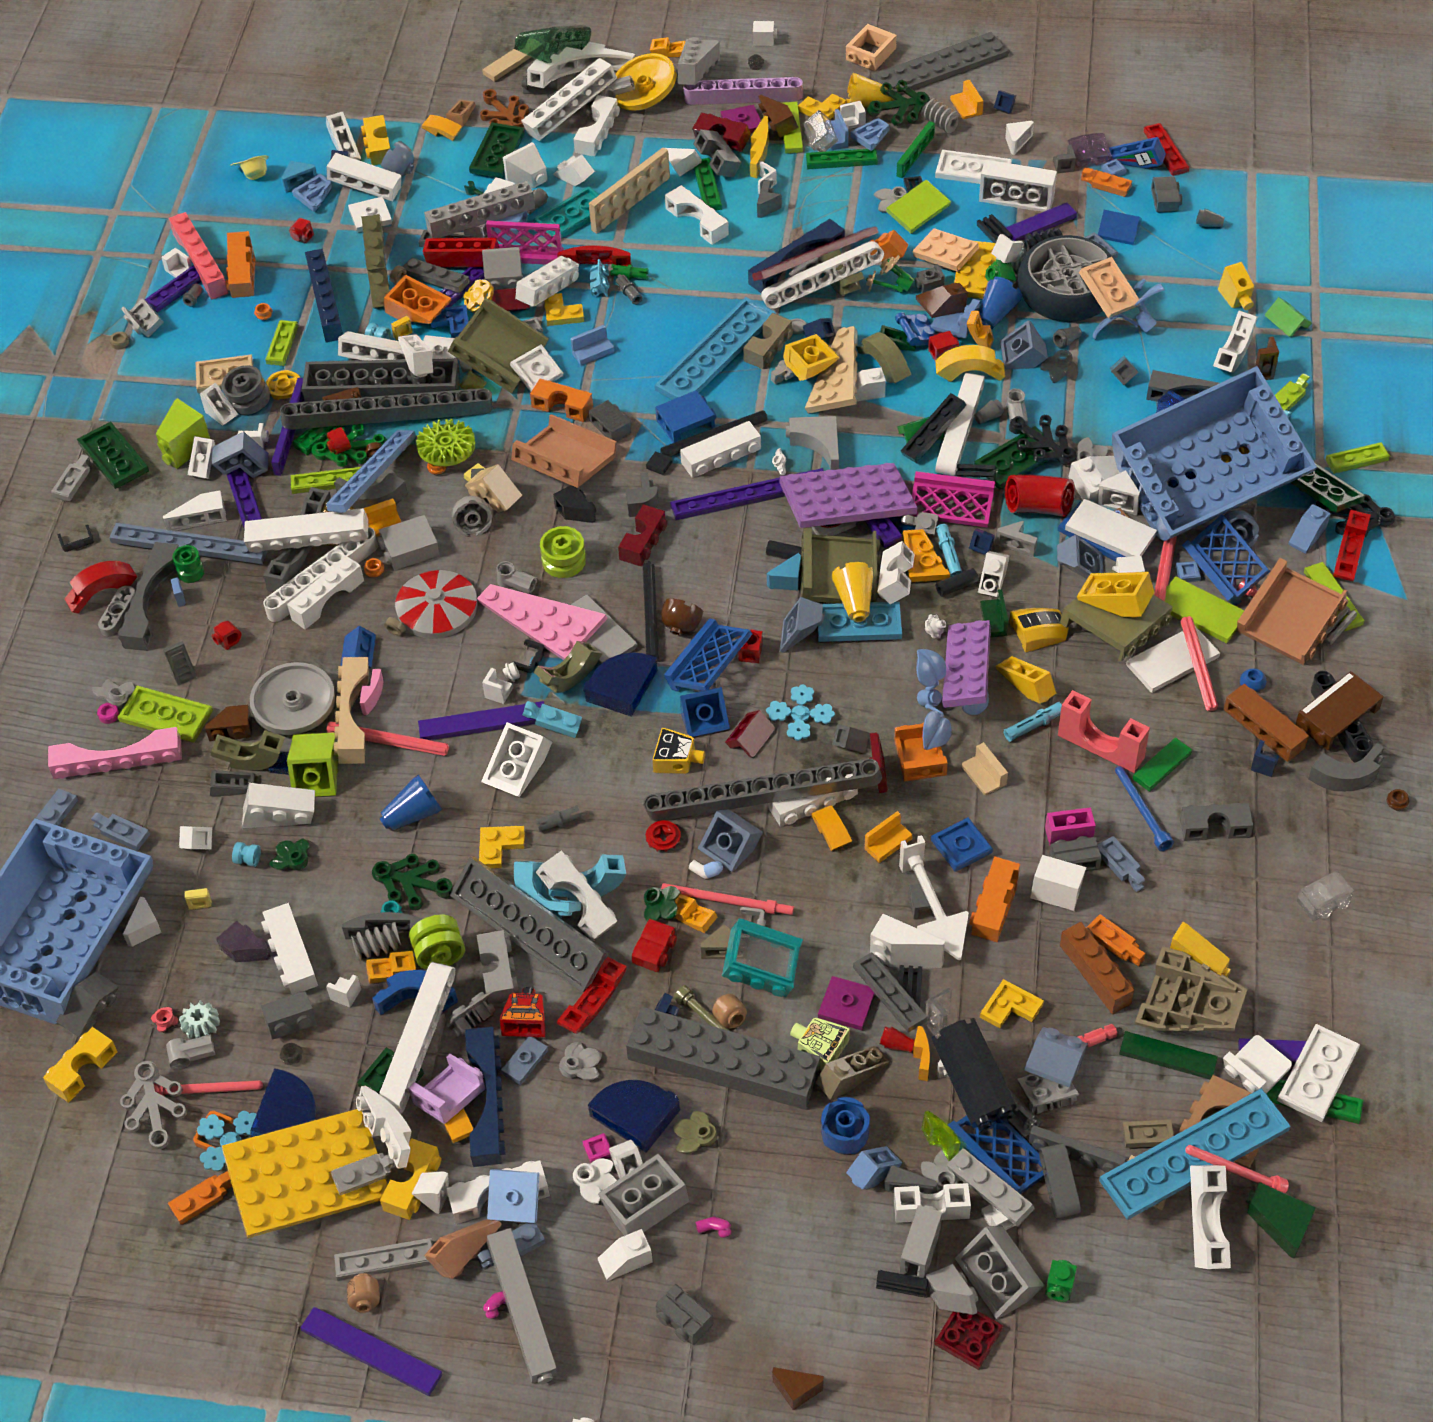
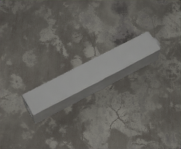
(521, 1306)

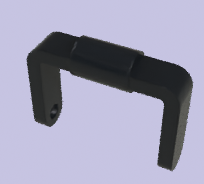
(77, 544)
(536, 659)

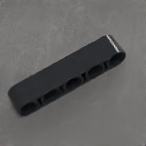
(1353, 738)

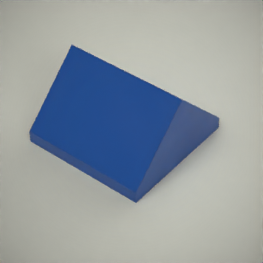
(1119, 227)
(704, 712)

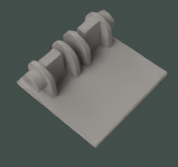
(477, 1004)
(1044, 1092)

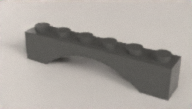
(1184, 386)
(291, 560)
(160, 566)

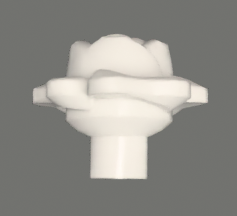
(934, 626)

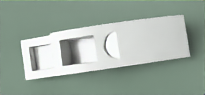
(385, 1122)

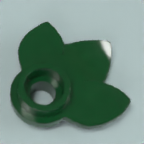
(291, 855)
(661, 903)

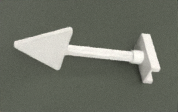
(950, 928)

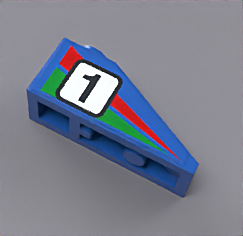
(1140, 153)

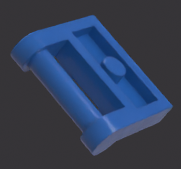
(916, 327)

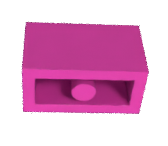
(1069, 825)

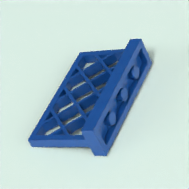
(1210, 567)
(699, 650)
(984, 1156)

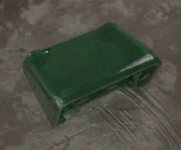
(547, 41)

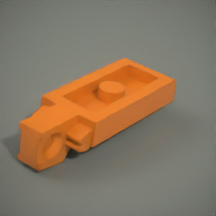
(1106, 182)
(1116, 940)
(200, 1197)

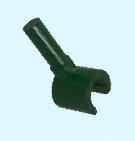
(471, 189)

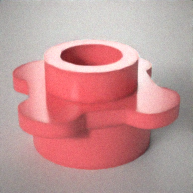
(162, 1014)

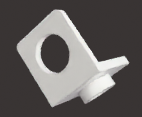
(770, 176)

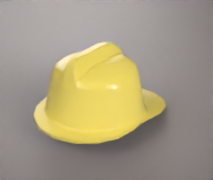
(253, 167)

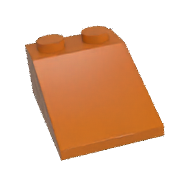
(415, 300)

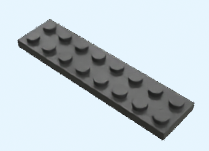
(944, 63)
(528, 924)

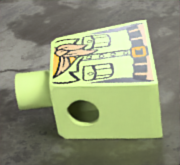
(821, 1039)

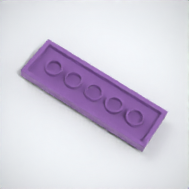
(967, 664)

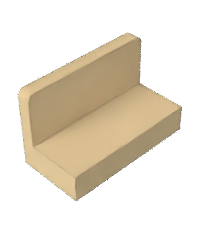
(986, 770)

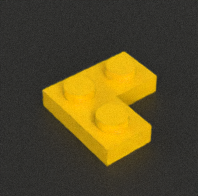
(810, 106)
(559, 314)
(495, 840)
(1010, 999)

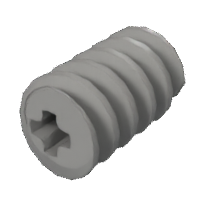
(940, 115)
(375, 942)

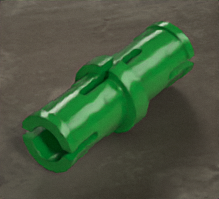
(629, 271)

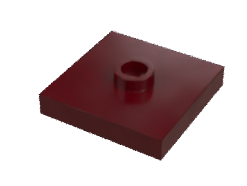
(877, 754)

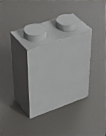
(408, 542)
(921, 1242)

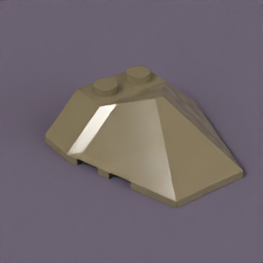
(1190, 997)

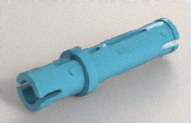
(947, 545)
(1042, 717)

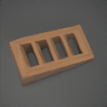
(461, 112)

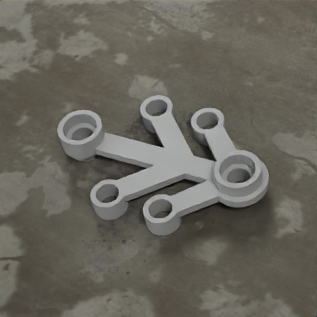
(151, 1101)

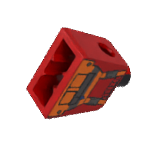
(523, 1015)

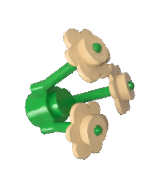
(904, 280)

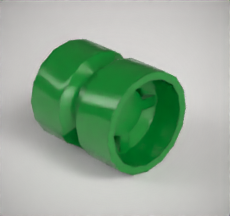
(188, 564)

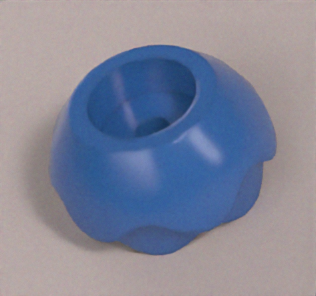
(1253, 679)

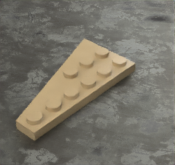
(836, 384)

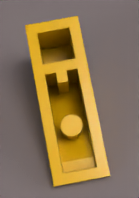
(1028, 679)

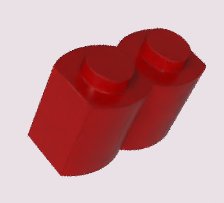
(653, 945)

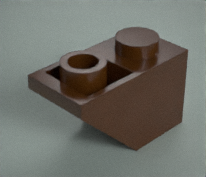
(232, 722)

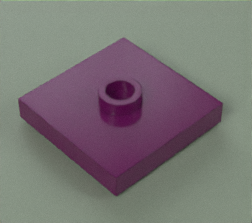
(743, 114)
(846, 1003)

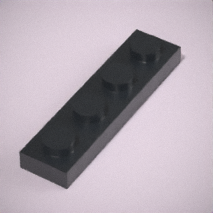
(933, 428)

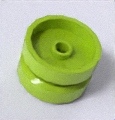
(562, 552)
(437, 941)

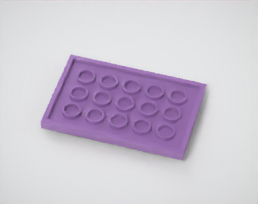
(847, 495)

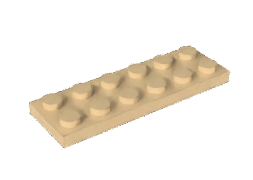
(629, 190)

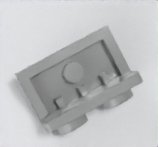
(143, 318)

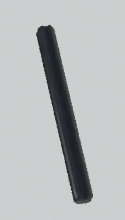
(674, 448)
(650, 612)

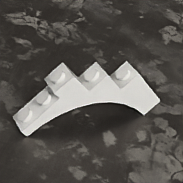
(574, 61)

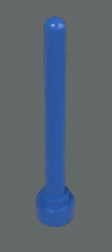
(1162, 839)

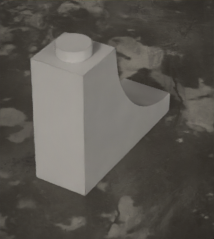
(816, 434)

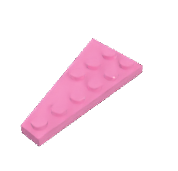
(542, 619)

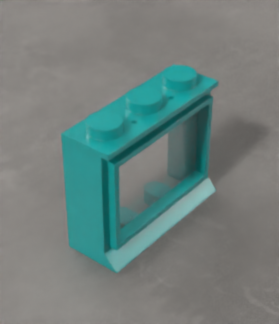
(762, 958)

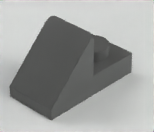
(768, 200)

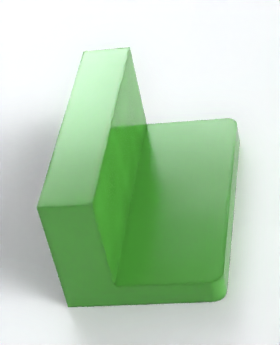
(1286, 317)

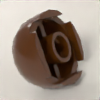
(680, 617)

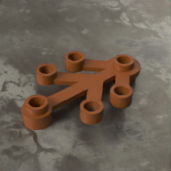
(490, 98)

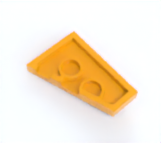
(926, 564)

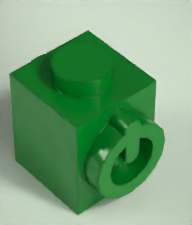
(1000, 269)
(1060, 1280)

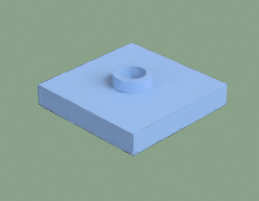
(513, 1195)

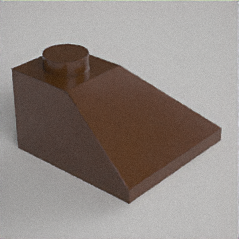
(944, 300)

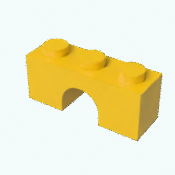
(375, 139)
(90, 1049)
(398, 1195)

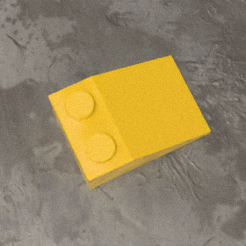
(1118, 592)

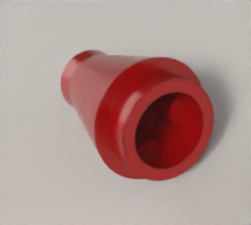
(896, 1040)

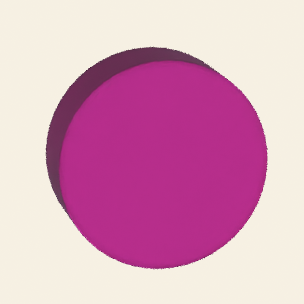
(108, 713)

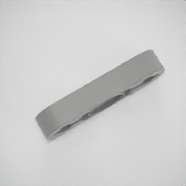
(117, 619)

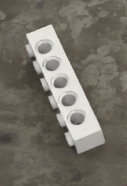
(569, 99)

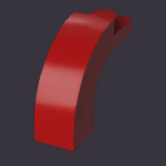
(97, 578)

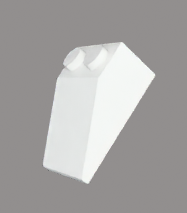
(1090, 472)
(516, 759)
(905, 945)

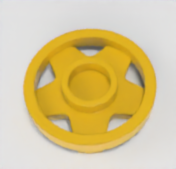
(477, 293)
(284, 386)

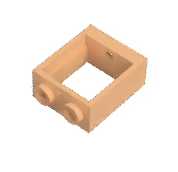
(873, 36)

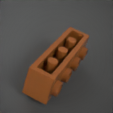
(1266, 722)
(1097, 967)

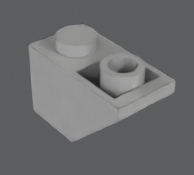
(951, 1290)

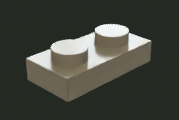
(1146, 1133)

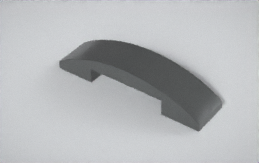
(360, 924)

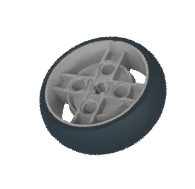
(1059, 289)

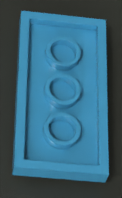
(881, 624)

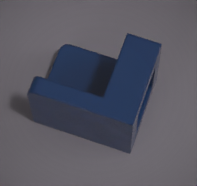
(822, 327)
(1264, 761)

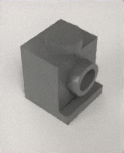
(930, 279)

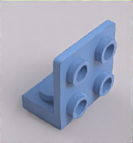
(956, 322)

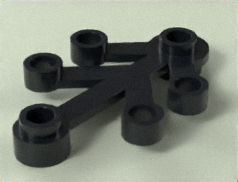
(1063, 453)
(1379, 516)

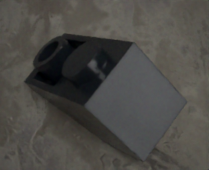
(573, 505)

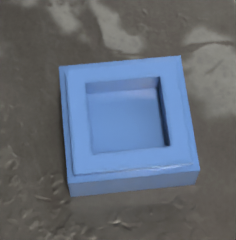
(1114, 167)
(1188, 571)
(178, 592)

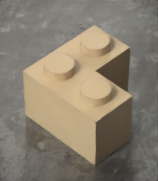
(495, 486)

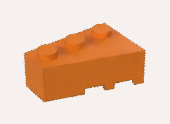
(240, 265)
(995, 899)

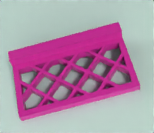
(529, 254)
(954, 487)

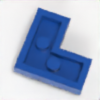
(455, 317)

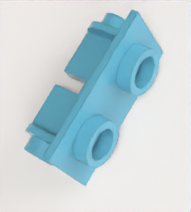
(599, 279)

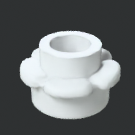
(511, 672)

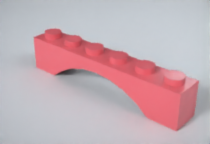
(203, 261)

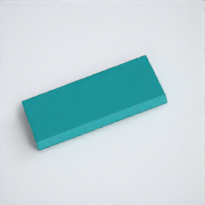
(570, 213)

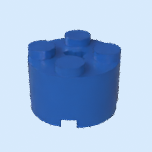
(845, 1125)

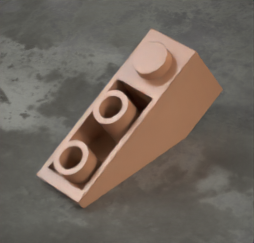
(457, 1248)

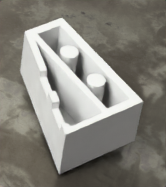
(277, 806)

